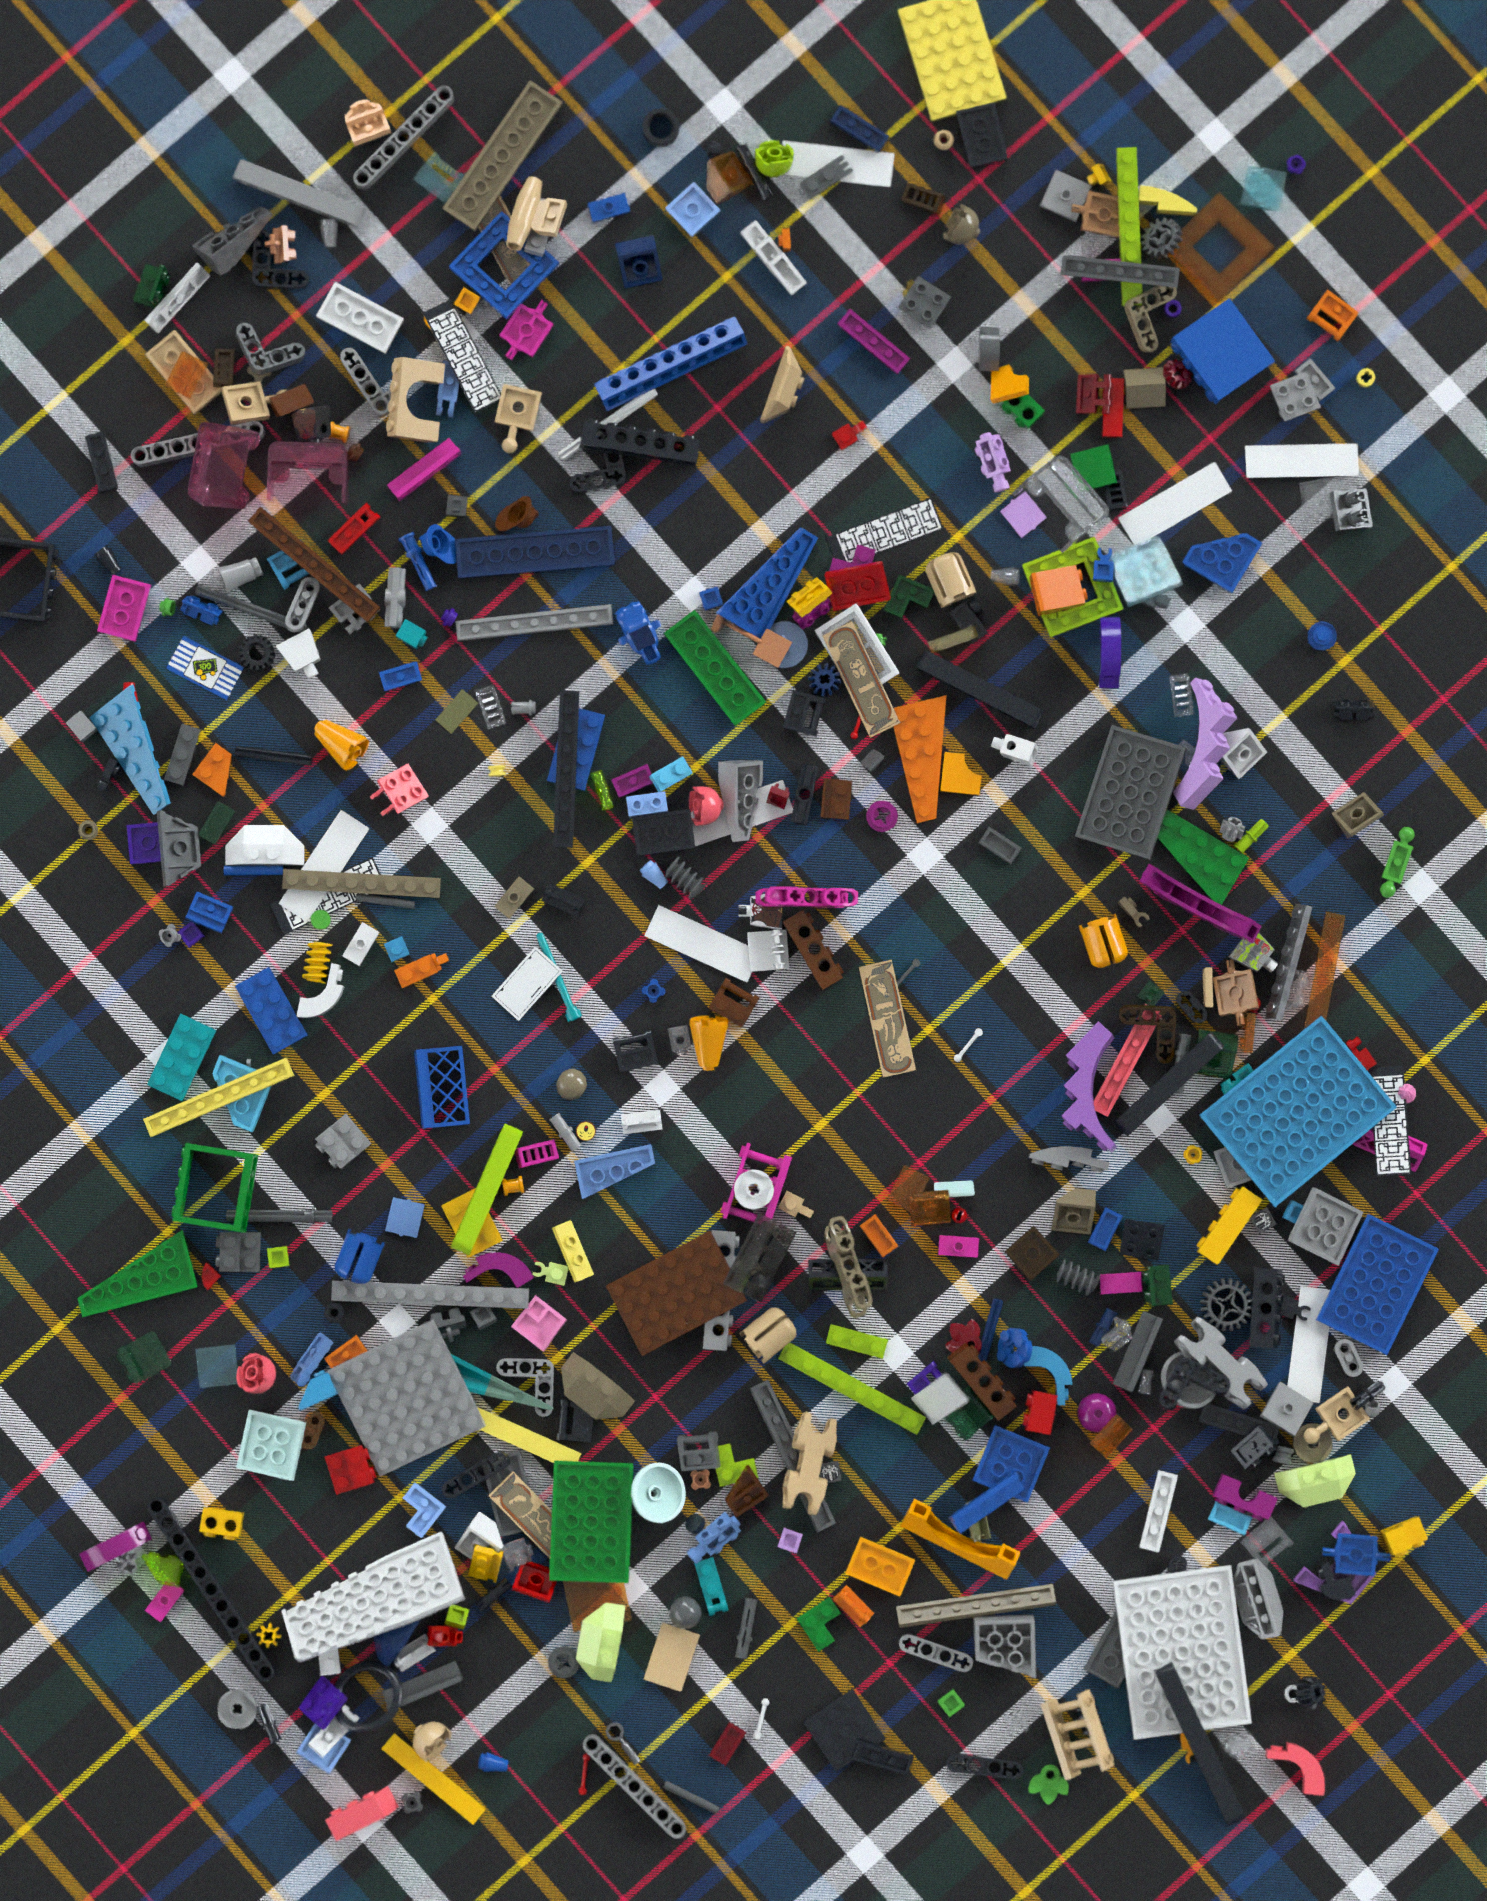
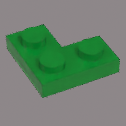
(814, 1620)

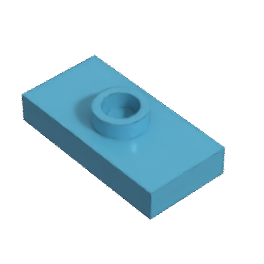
(1230, 1518)

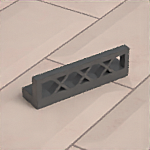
(1137, 1351)
(426, 1684)

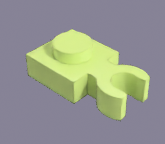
(554, 1273)

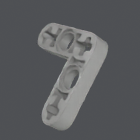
(540, 1377)

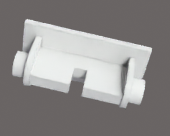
(641, 1122)
(413, 1653)

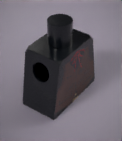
(312, 423)

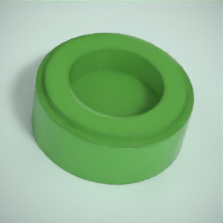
(320, 919)

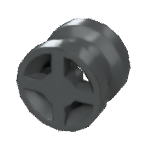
(1283, 1455)

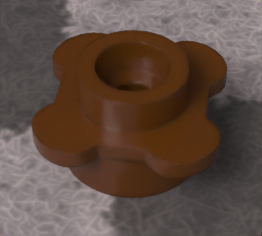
(355, 452)

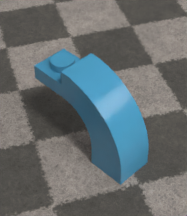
(1057, 1367)

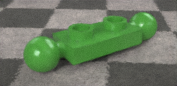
(1397, 862)

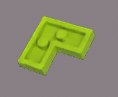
(731, 1470)

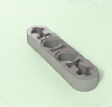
(936, 1650)

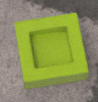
(278, 1257)
(456, 1616)

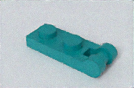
(711, 1585)

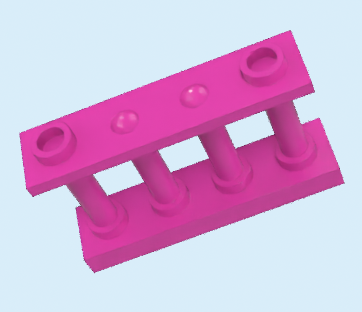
(781, 1164)

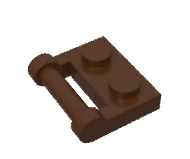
(731, 1009)

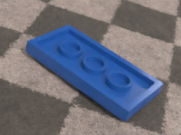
(589, 731)
(271, 1010)

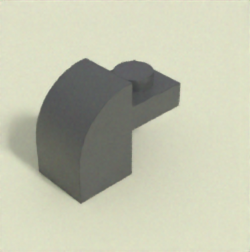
(989, 348)

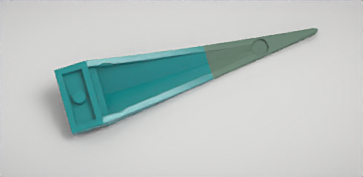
(486, 1384)

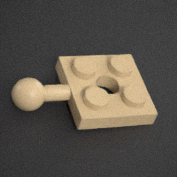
(254, 394)
(522, 420)
(1329, 1413)

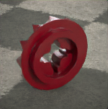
(1180, 381)

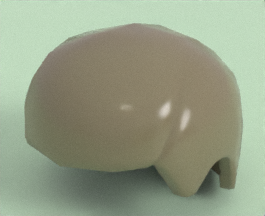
(571, 1084)

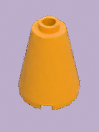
(341, 743)
(708, 1039)

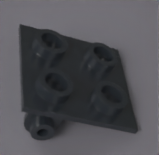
(1141, 1239)

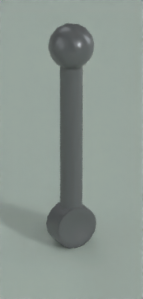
(915, 963)

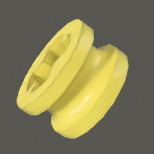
(1369, 382)
(496, 771)

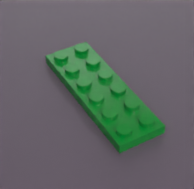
(714, 668)

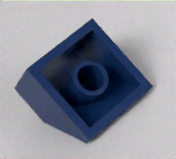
(639, 261)

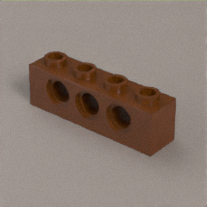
(792, 926)
(998, 1407)

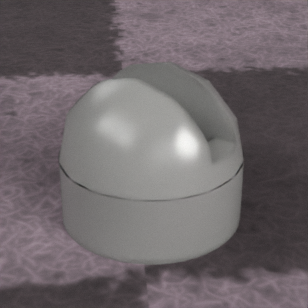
(1372, 1408)

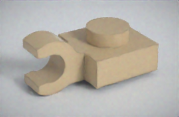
(793, 1204)

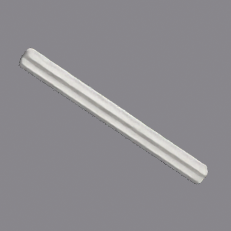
(616, 417)

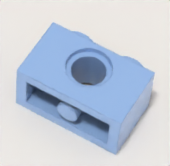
(647, 804)

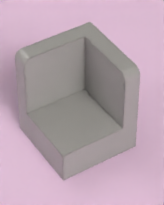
(81, 726)

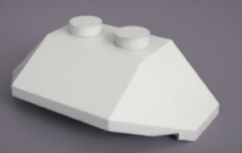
(264, 846)

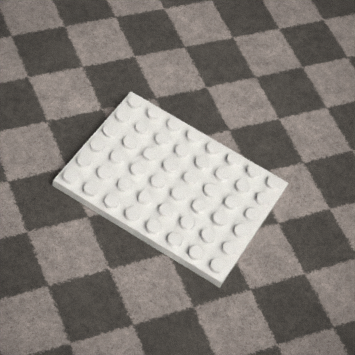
(1196, 1627)

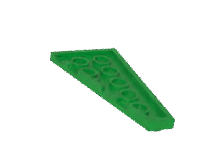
(1202, 856)
(151, 1276)

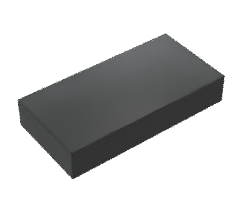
(999, 845)

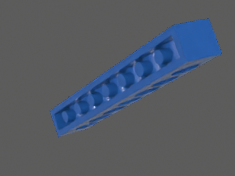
(670, 363)

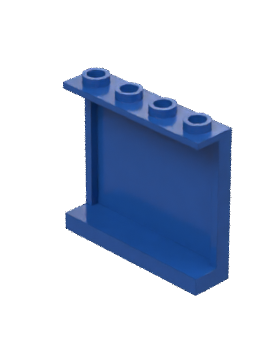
(1221, 351)

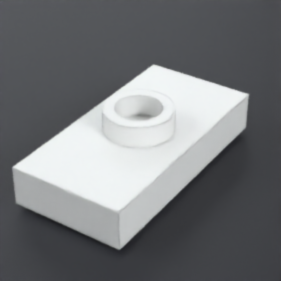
(360, 944)

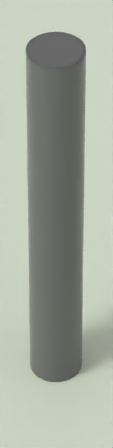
(385, 901)
(691, 1797)

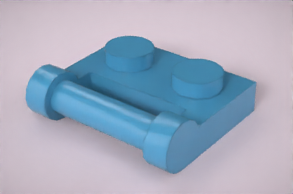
(281, 563)

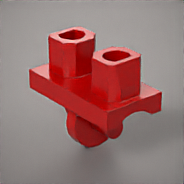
(444, 1636)

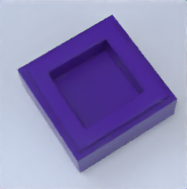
(190, 934)

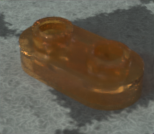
(313, 1430)

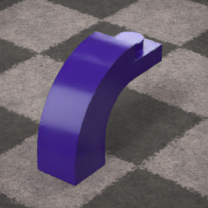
(1110, 652)

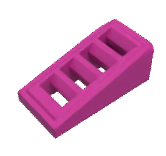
(520, 1159)

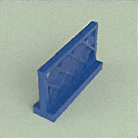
(424, 1087)

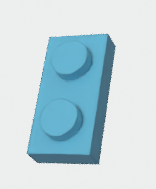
(670, 774)

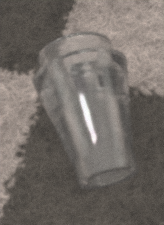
(329, 232)
(1007, 576)

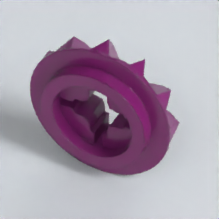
(885, 807)

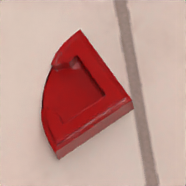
(209, 1276)

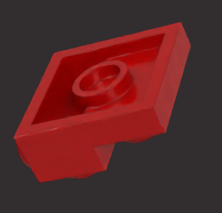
(350, 1469)

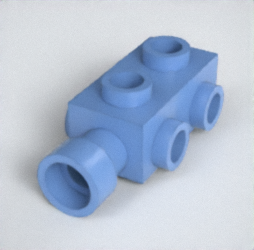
(715, 1534)

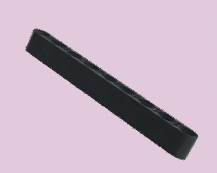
(1199, 1744)

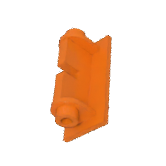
(853, 1606)

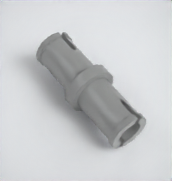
(565, 1132)

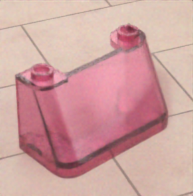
(221, 465)

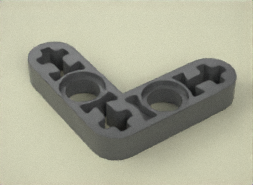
(266, 358)

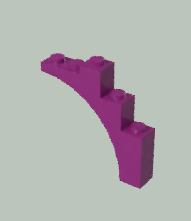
(1199, 905)

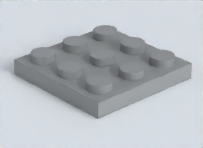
(1325, 1226)

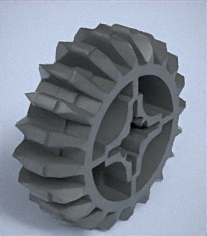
(1231, 1295)

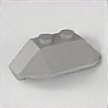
(1258, 1599)

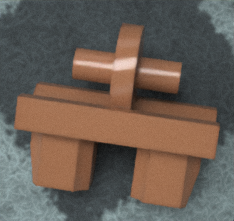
(279, 244)

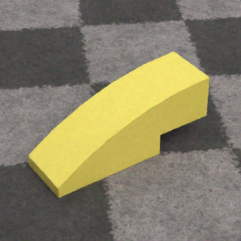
(1165, 201)

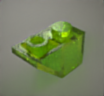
(165, 1570)

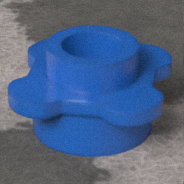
(648, 990)

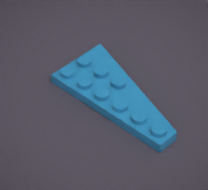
(131, 744)

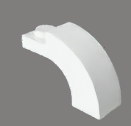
(326, 1000)

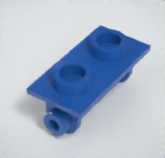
(193, 606)

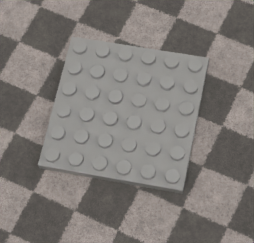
(406, 1398)

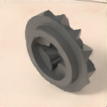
(554, 1663)

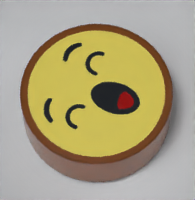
(586, 1131)

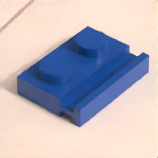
(209, 912)

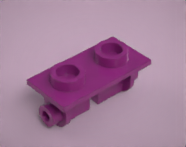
(816, 612)

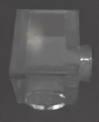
(1239, 1745)

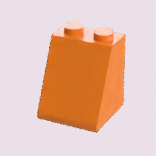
(1057, 589)

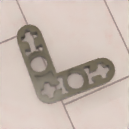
(1140, 313)

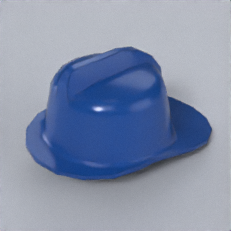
(439, 544)

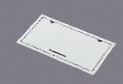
(527, 983)

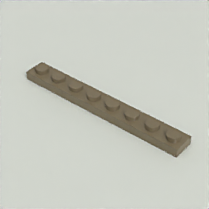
(361, 883)
(976, 1605)

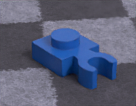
(1104, 568)

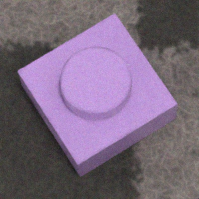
(790, 1540)

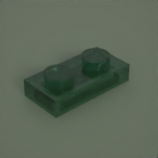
(216, 823)

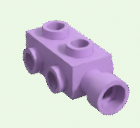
(994, 460)

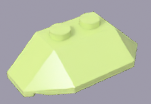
(1316, 1481)
(601, 1641)

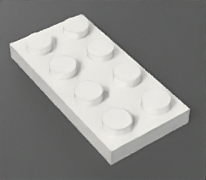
(360, 317)

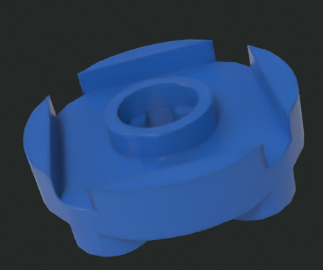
(1006, 1344)

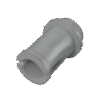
(523, 707)

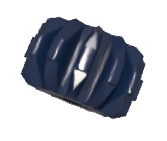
(826, 686)

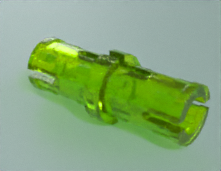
(602, 790)

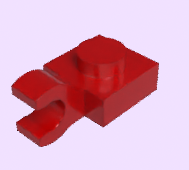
(847, 436)

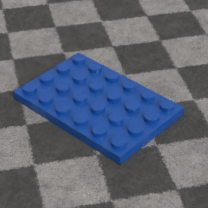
(1377, 1284)

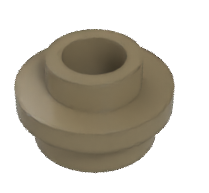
(84, 825)

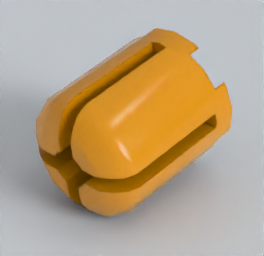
(1113, 939)

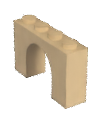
(401, 421)

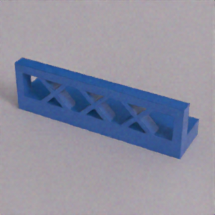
(986, 1502)

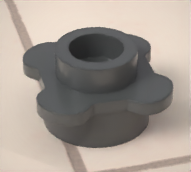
(417, 1806)

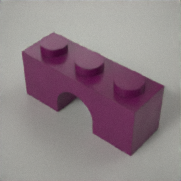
(1260, 1505)

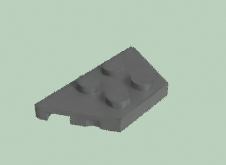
(177, 847)

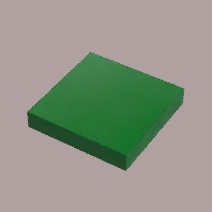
(1095, 466)

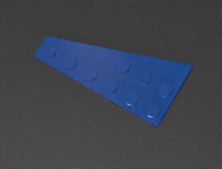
(763, 595)

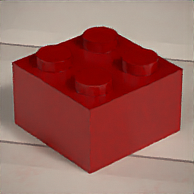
(1040, 1412)

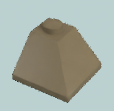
(1075, 1211)

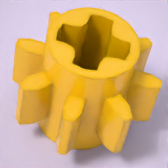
(274, 1636)

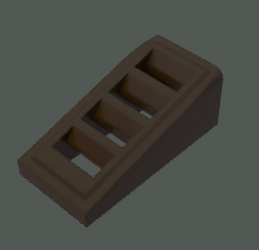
(933, 194)

